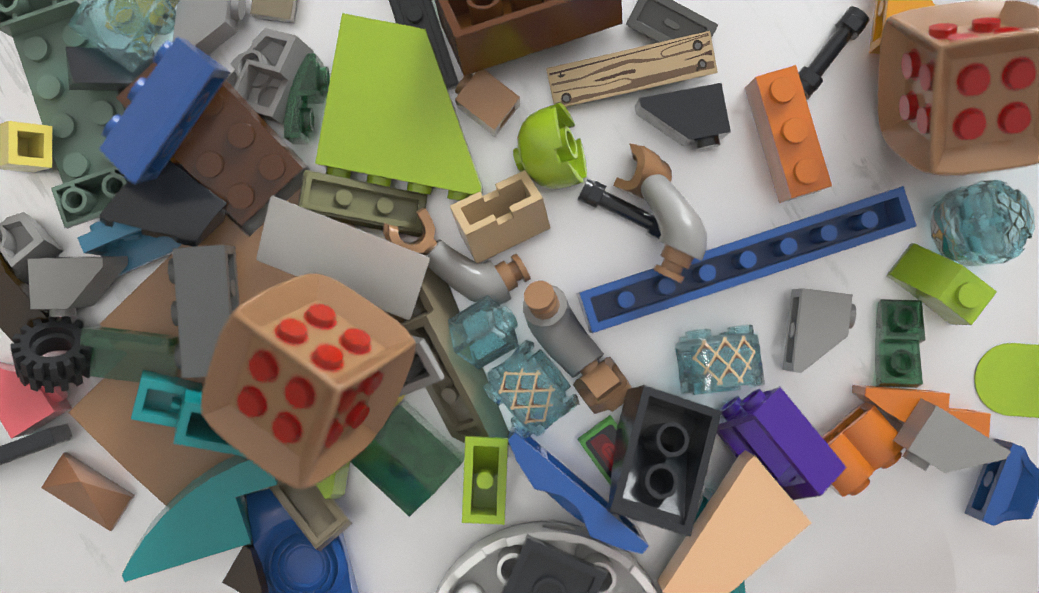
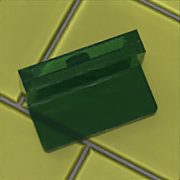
(126, 353)

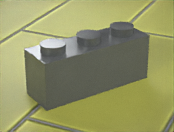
(204, 302)

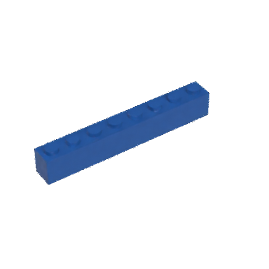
(749, 259)

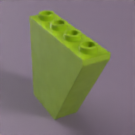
(393, 112)

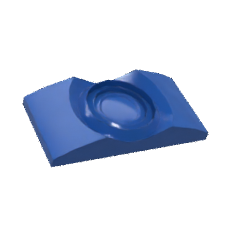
(574, 495)
(290, 558)

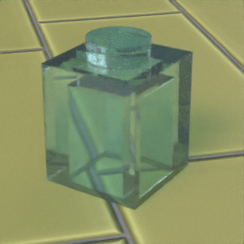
(483, 332)

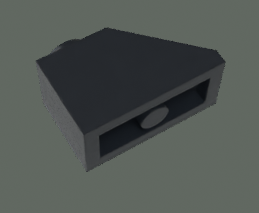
(688, 115)

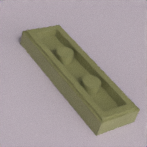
(361, 202)

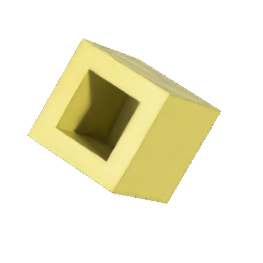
(25, 146)

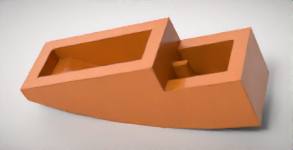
(900, 402)

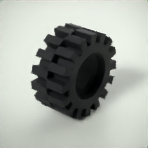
(51, 371)

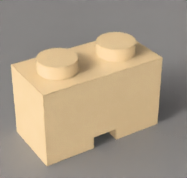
(501, 217)

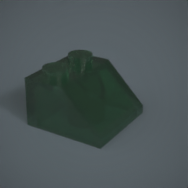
(408, 459)

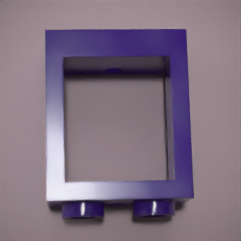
(781, 440)

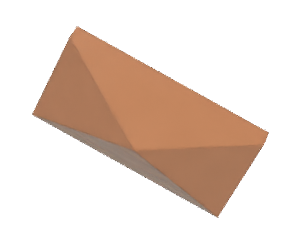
(88, 491)

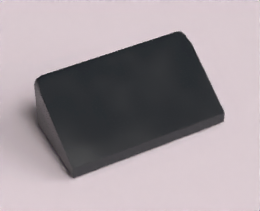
(97, 71)

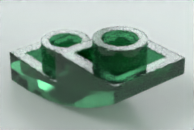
(306, 89)
(897, 343)

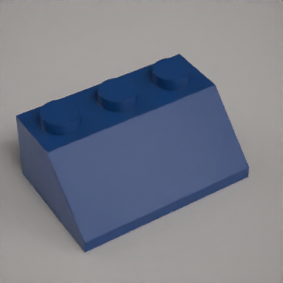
(162, 110)

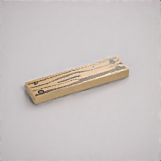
(632, 70)

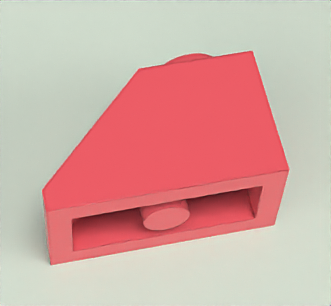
(25, 409)

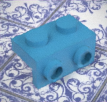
(126, 241)

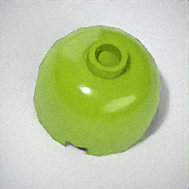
(549, 149)

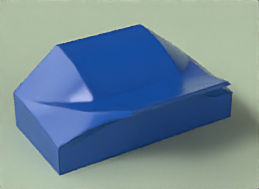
(1006, 488)

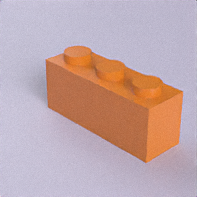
(787, 134)

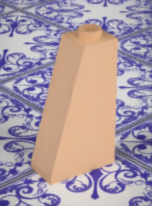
(735, 532)

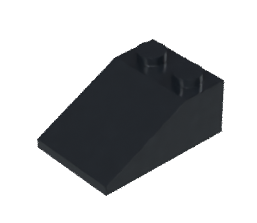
(661, 458)

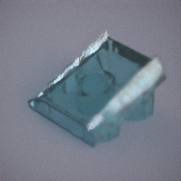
(124, 27)

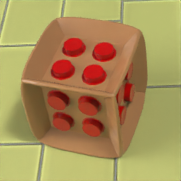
(961, 86)
(305, 377)

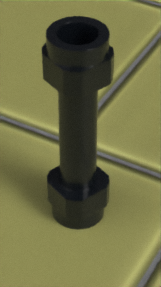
(848, 27)
(595, 194)

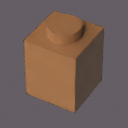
(486, 100)

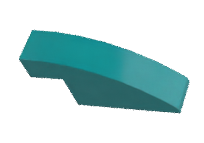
(178, 405)
(200, 519)

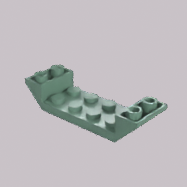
(76, 115)

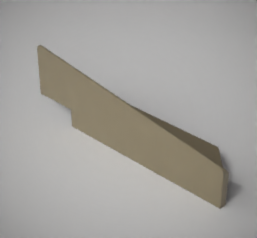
(461, 394)

